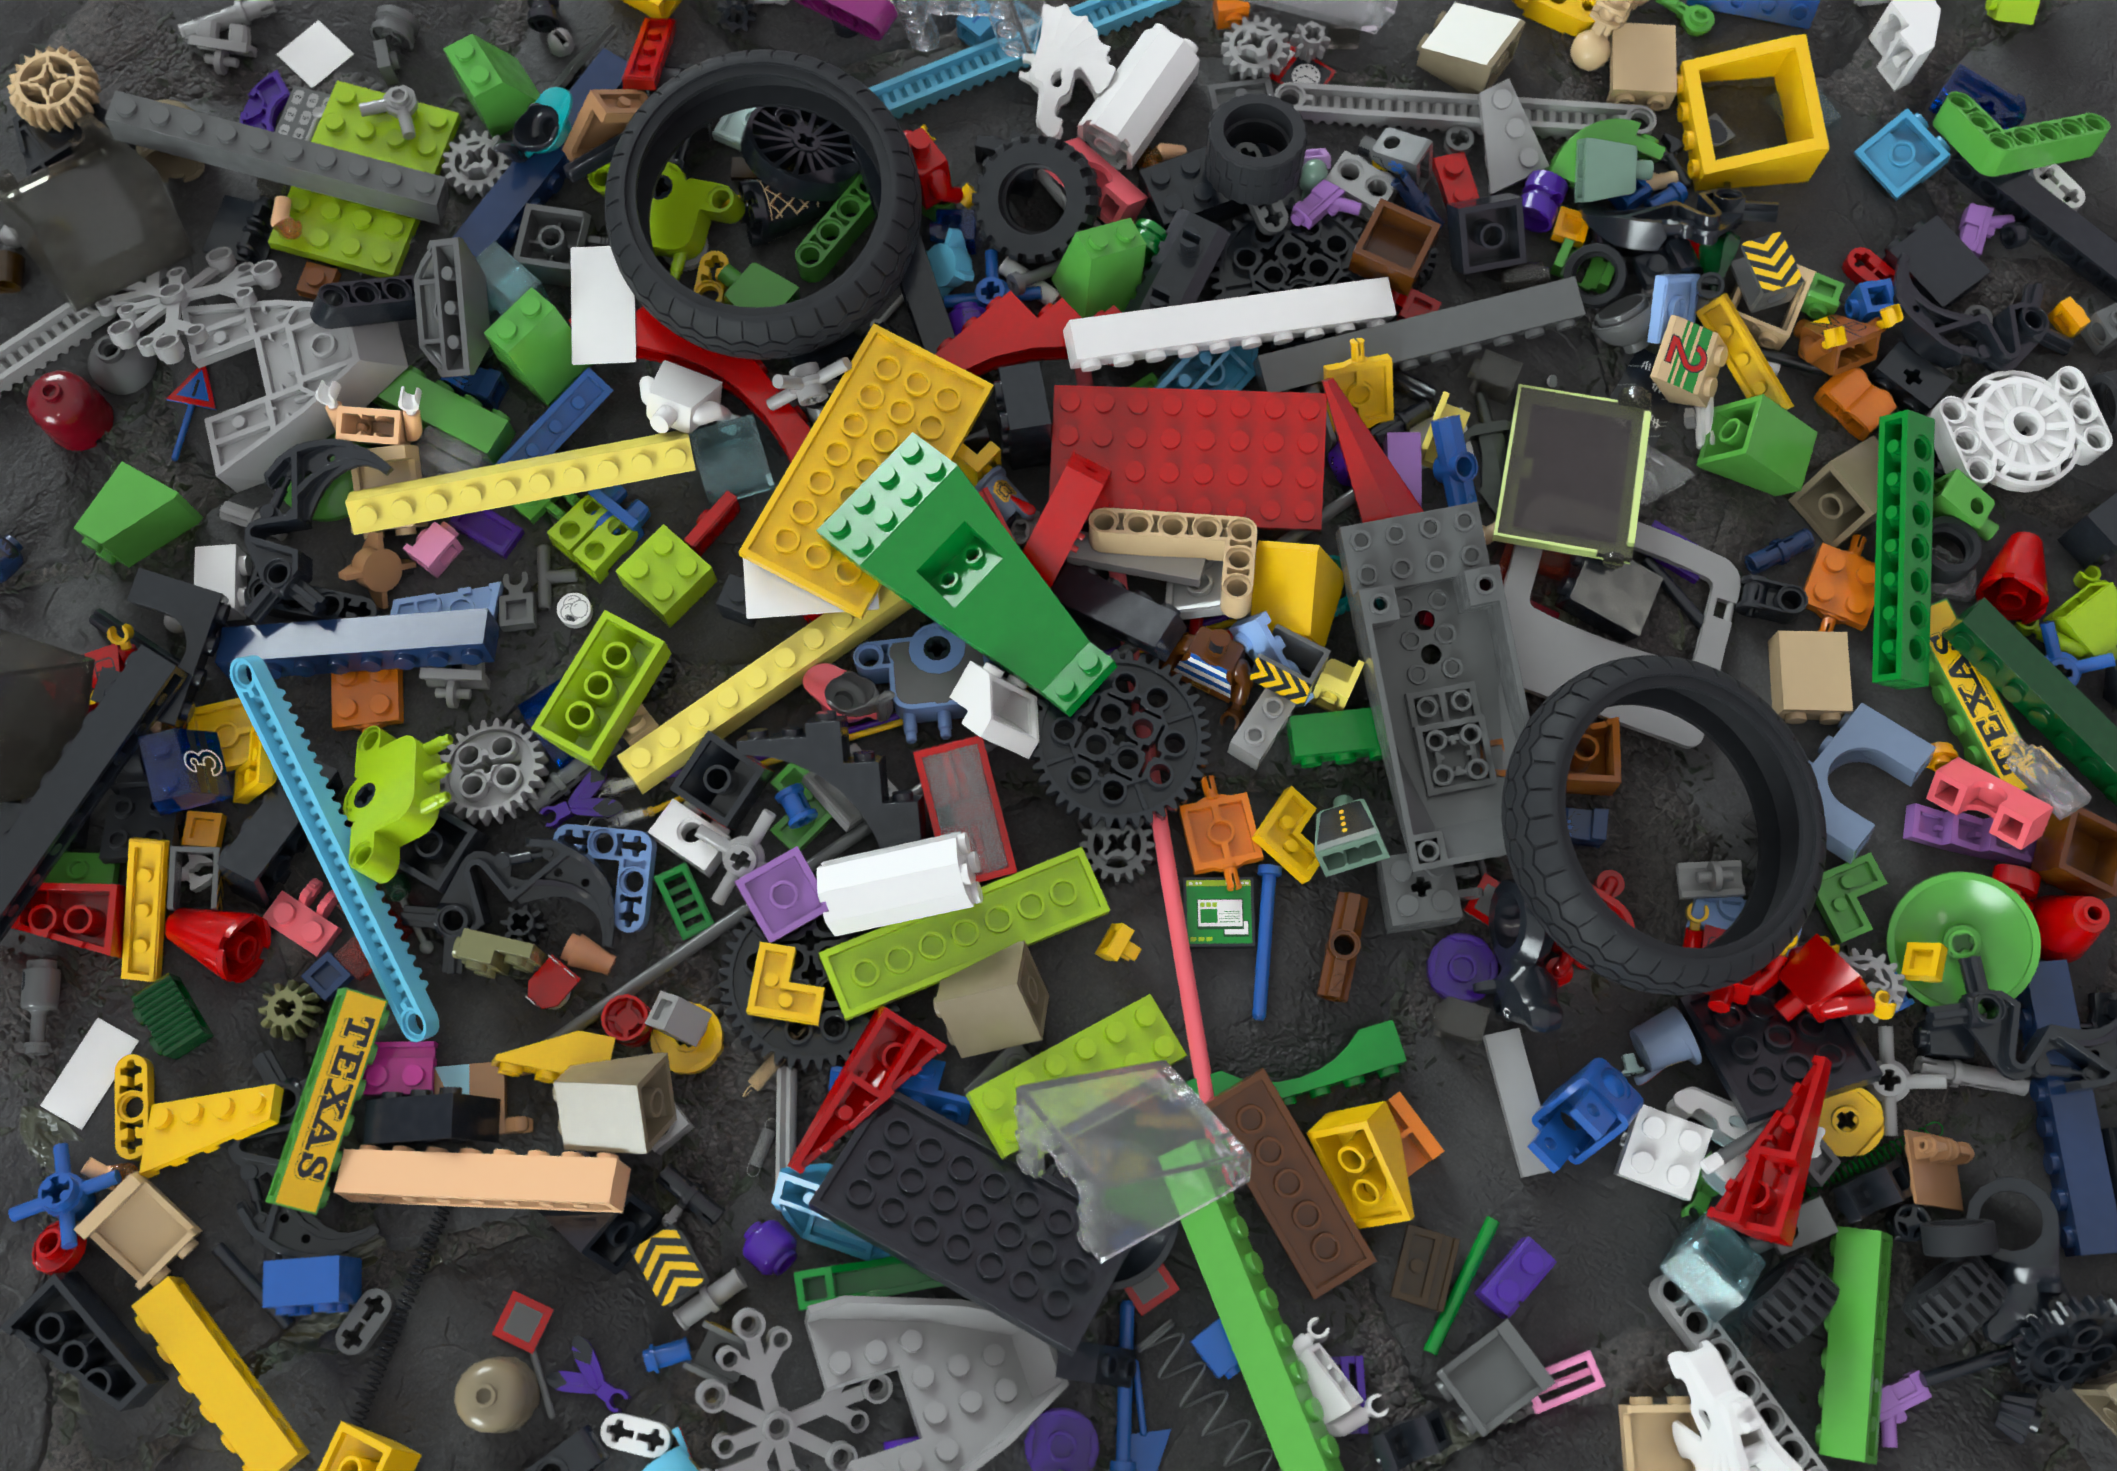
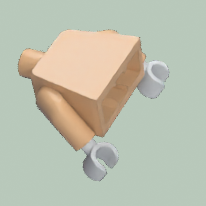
(373, 425)

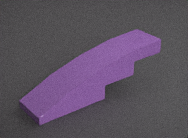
(1962, 835)

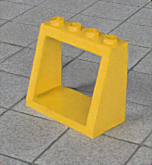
(1792, 68)

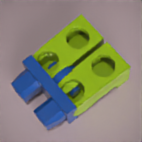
(599, 530)

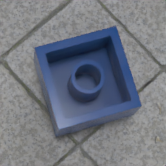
(315, 1282)

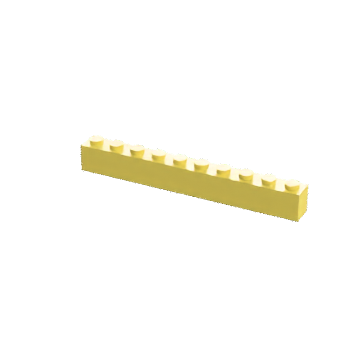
(519, 481)
(753, 689)

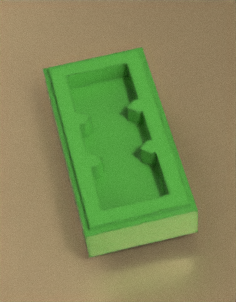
(84, 869)

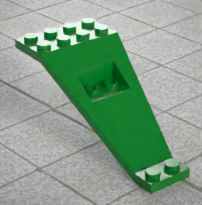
(920, 528)

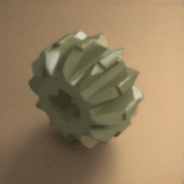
(278, 1006)

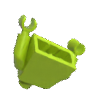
(2085, 621)

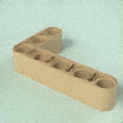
(1188, 536)

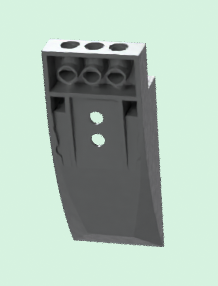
(1440, 712)

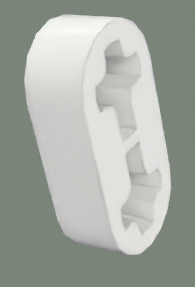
(2060, 184)
(634, 1444)

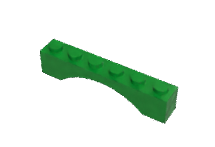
(1369, 1052)
(866, 1278)

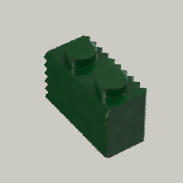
(170, 1017)

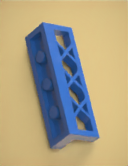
(560, 418)

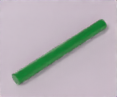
(1461, 1286)

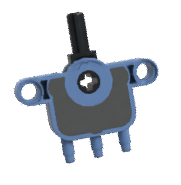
(919, 677)

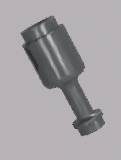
(39, 995)

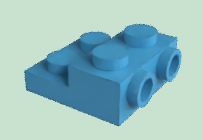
(1903, 154)

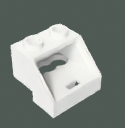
(1905, 39)
(998, 708)

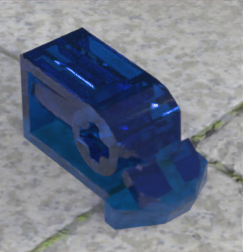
(1995, 101)

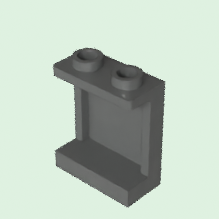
(1493, 1379)

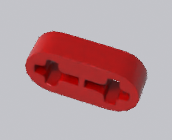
(1873, 268)

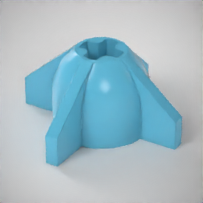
(951, 262)

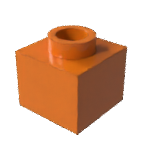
(1229, 11)

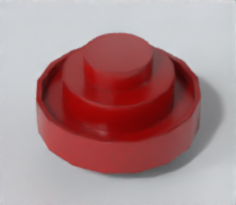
(50, 1256)

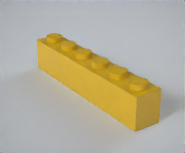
(218, 1378)

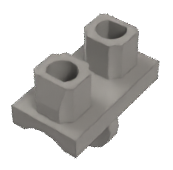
(208, 39)
(455, 683)
(1710, 879)

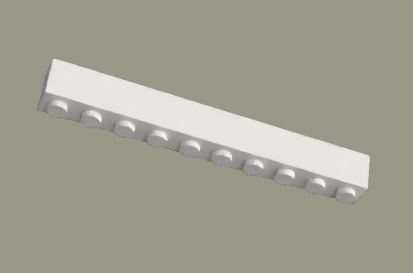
(1227, 324)

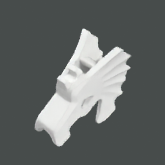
(1065, 51)
(1719, 1116)
(1734, 1431)

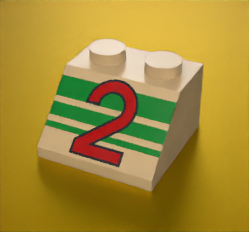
(1688, 363)

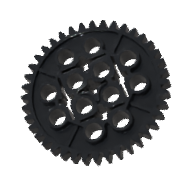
(1233, 280)
(1141, 795)
(774, 1033)

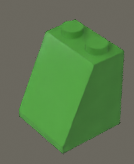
(492, 82)
(1101, 268)
(535, 346)
(1759, 446)
(134, 517)

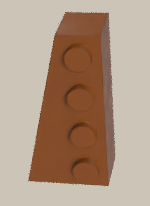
(1595, 763)

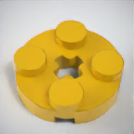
(691, 1059)
(1867, 1119)

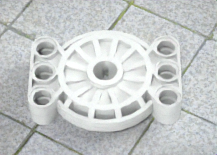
(2056, 414)

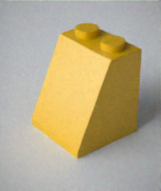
(1297, 588)

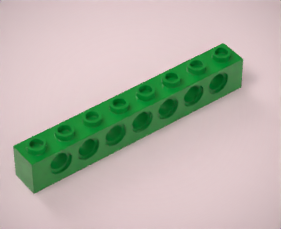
(1903, 550)

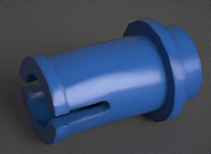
(1674, 191)
(666, 1354)

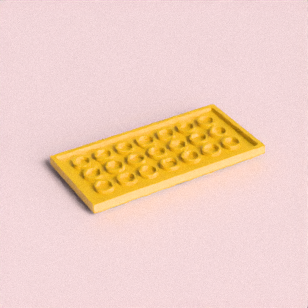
(870, 413)

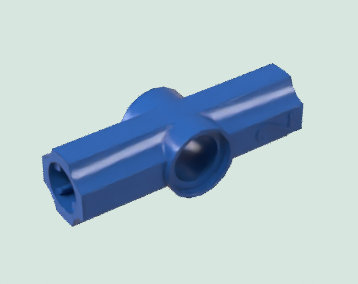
(1454, 464)

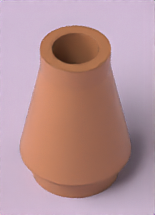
(587, 955)

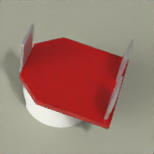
(551, 984)

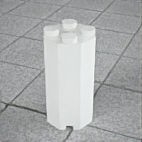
(1140, 96)
(899, 883)

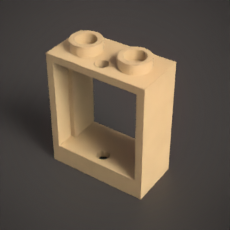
(1767, 334)

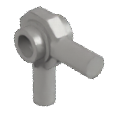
(398, 102)

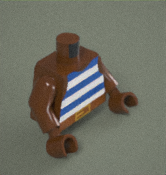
(1215, 666)

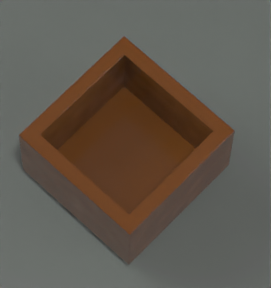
(1394, 246)
(2078, 855)

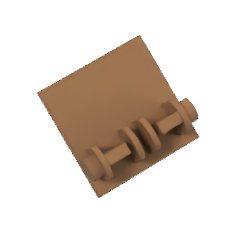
(1935, 1170)

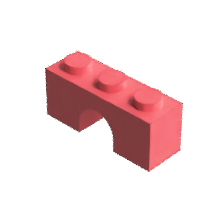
(1119, 196)
(2016, 814)

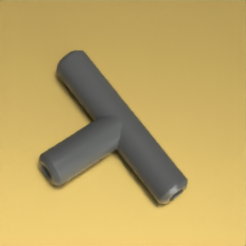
(546, 576)

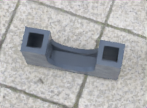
(1873, 740)

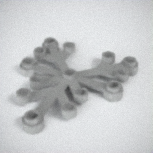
(175, 297)
(759, 1368)

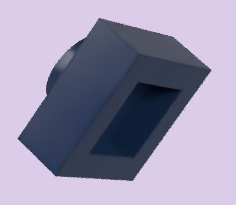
(327, 976)

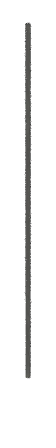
(828, 853)

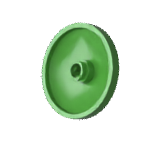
(1971, 918)

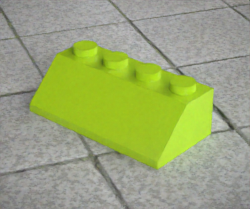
(602, 690)

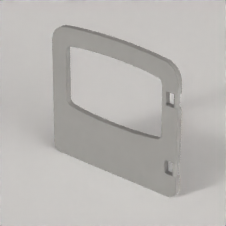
(1556, 652)

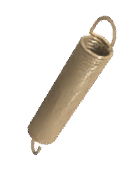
(767, 1069)

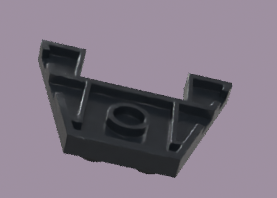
(47, 148)

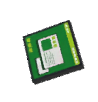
(1219, 916)

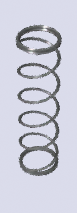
(1149, 1342)

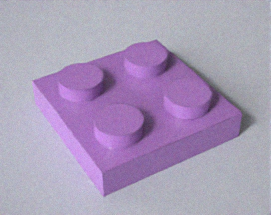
(782, 895)

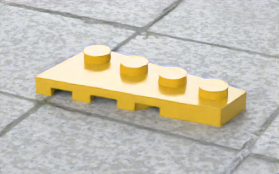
(204, 1123)

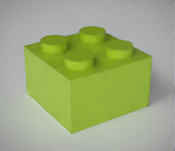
(666, 575)

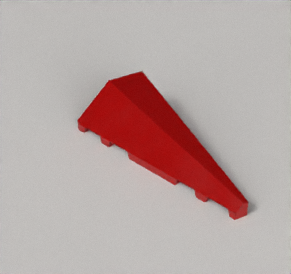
(1374, 481)
(879, 1064)
(1771, 1184)

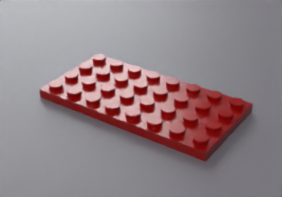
(1198, 450)

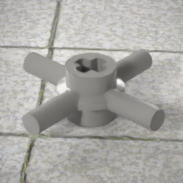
(807, 383)
(731, 852)
(1905, 1081)

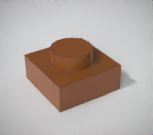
(314, 277)

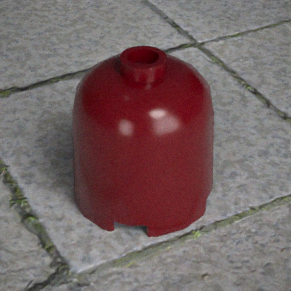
(69, 410)

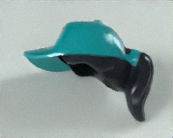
(541, 127)

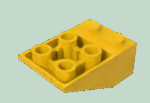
(554, 1056)

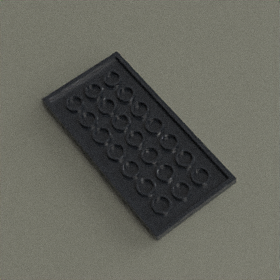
(968, 1220)

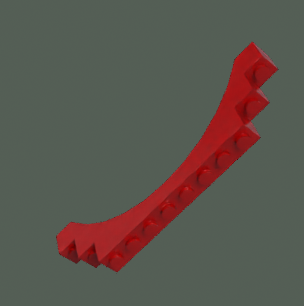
(1011, 335)
(740, 377)

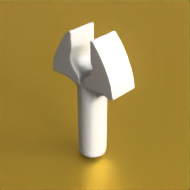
(197, 883)

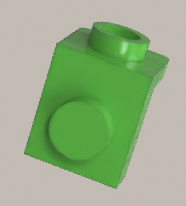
(1822, 297)

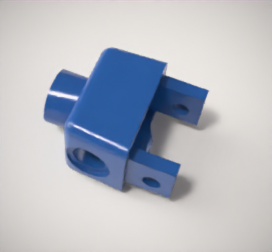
(1599, 1105)

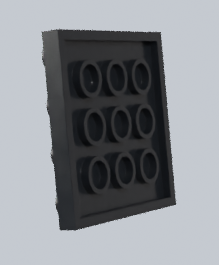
(1765, 1055)

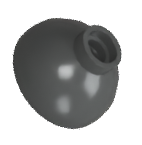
(1625, 322)
(122, 372)

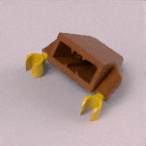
(1843, 343)

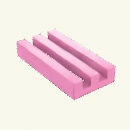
(1592, 1369)

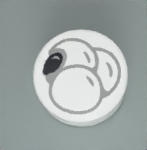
(574, 610)

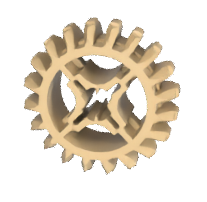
(62, 96)

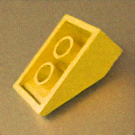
(1365, 1163)

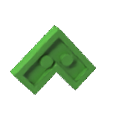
(804, 835)
(1839, 895)

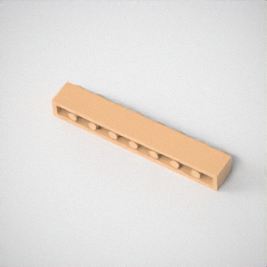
(484, 1180)

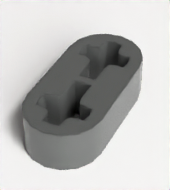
(359, 1316)

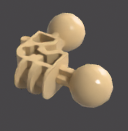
(1592, 47)

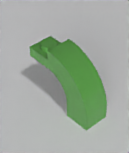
(1611, 130)

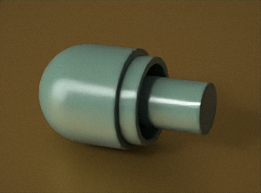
(1312, 174)

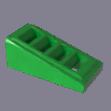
(670, 875)

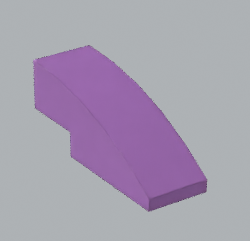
(1404, 453)

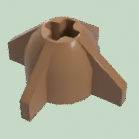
(376, 568)

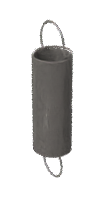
(762, 1148)

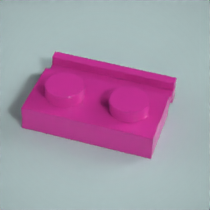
(401, 1068)

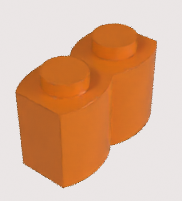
(1855, 402)

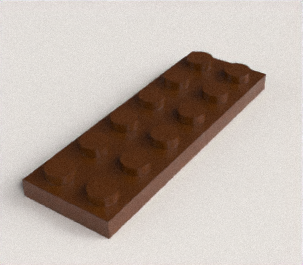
(1292, 1186)

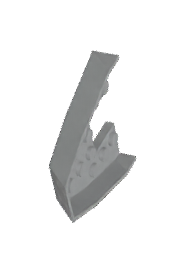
(292, 361)
(962, 1369)

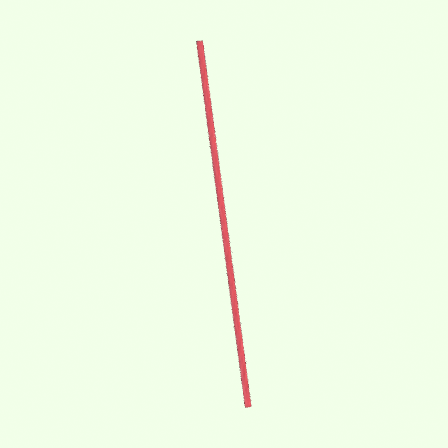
(1172, 899)

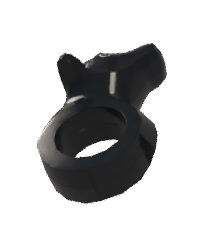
(1524, 987)
(2029, 1273)

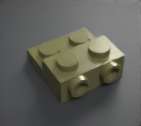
(495, 954)

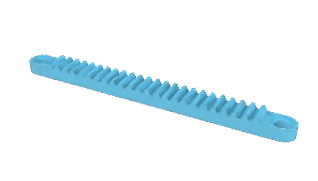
(988, 60)
(331, 844)

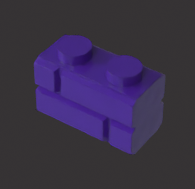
(1515, 1277)

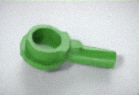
(1695, 19)

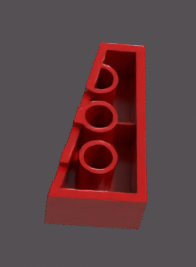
(78, 915)

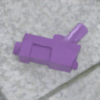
(1322, 200)
(1978, 224)
(1895, 1400)

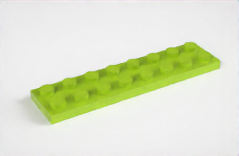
(928, 949)

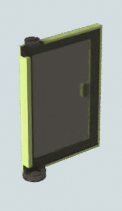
(1575, 473)

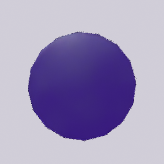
(1458, 964)
(1061, 1441)

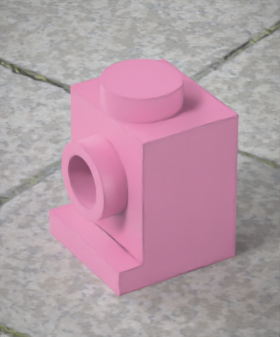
(435, 548)

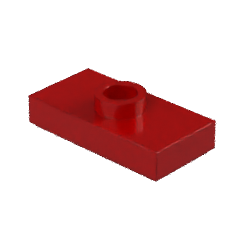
(712, 523)

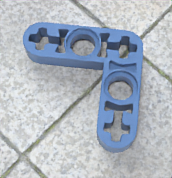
(628, 863)

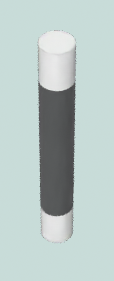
(1732, 1150)

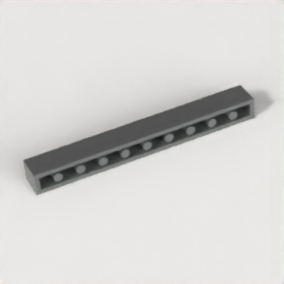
(277, 157)
(1430, 335)

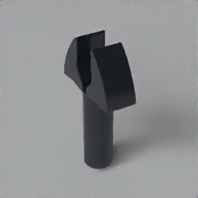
(1674, 147)

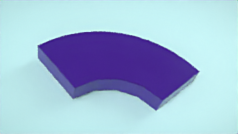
(265, 102)

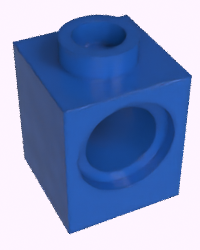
(1216, 1350)

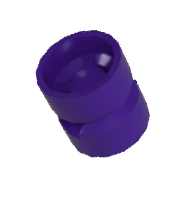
(1541, 199)

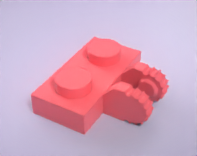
(303, 924)

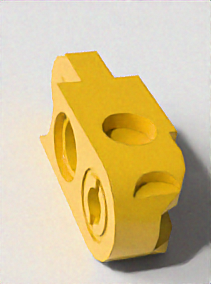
(1560, 15)

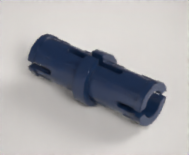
(1415, 199)
(1779, 551)

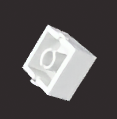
(1663, 1152)

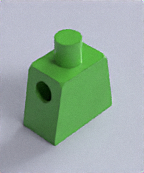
(756, 287)
(1961, 498)

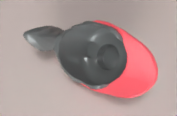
(847, 693)

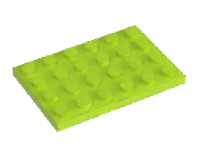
(354, 233)

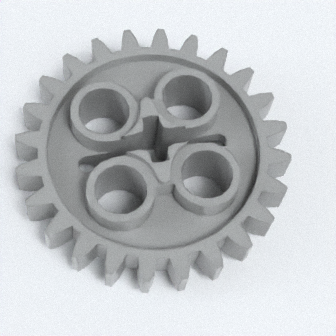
(493, 771)

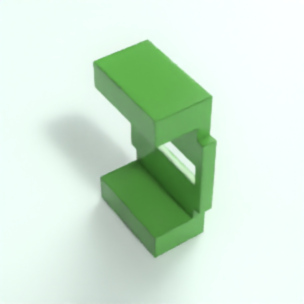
(1598, 273)

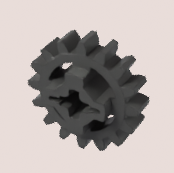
(1126, 857)

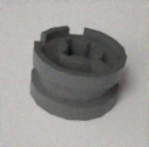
(396, 26)

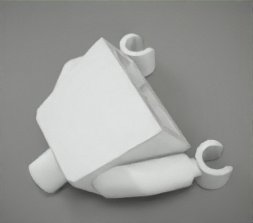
(682, 399)
(1331, 1387)

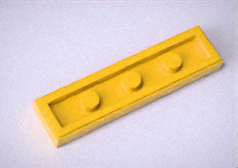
(1744, 355)
(145, 909)

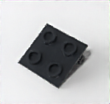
(243, 228)

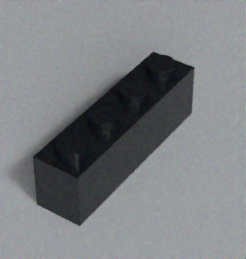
(1119, 612)

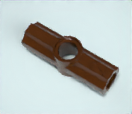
(1347, 926)

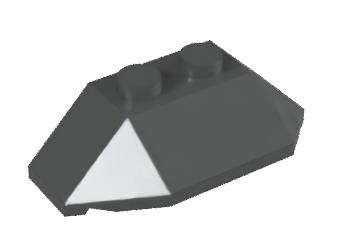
(451, 307)

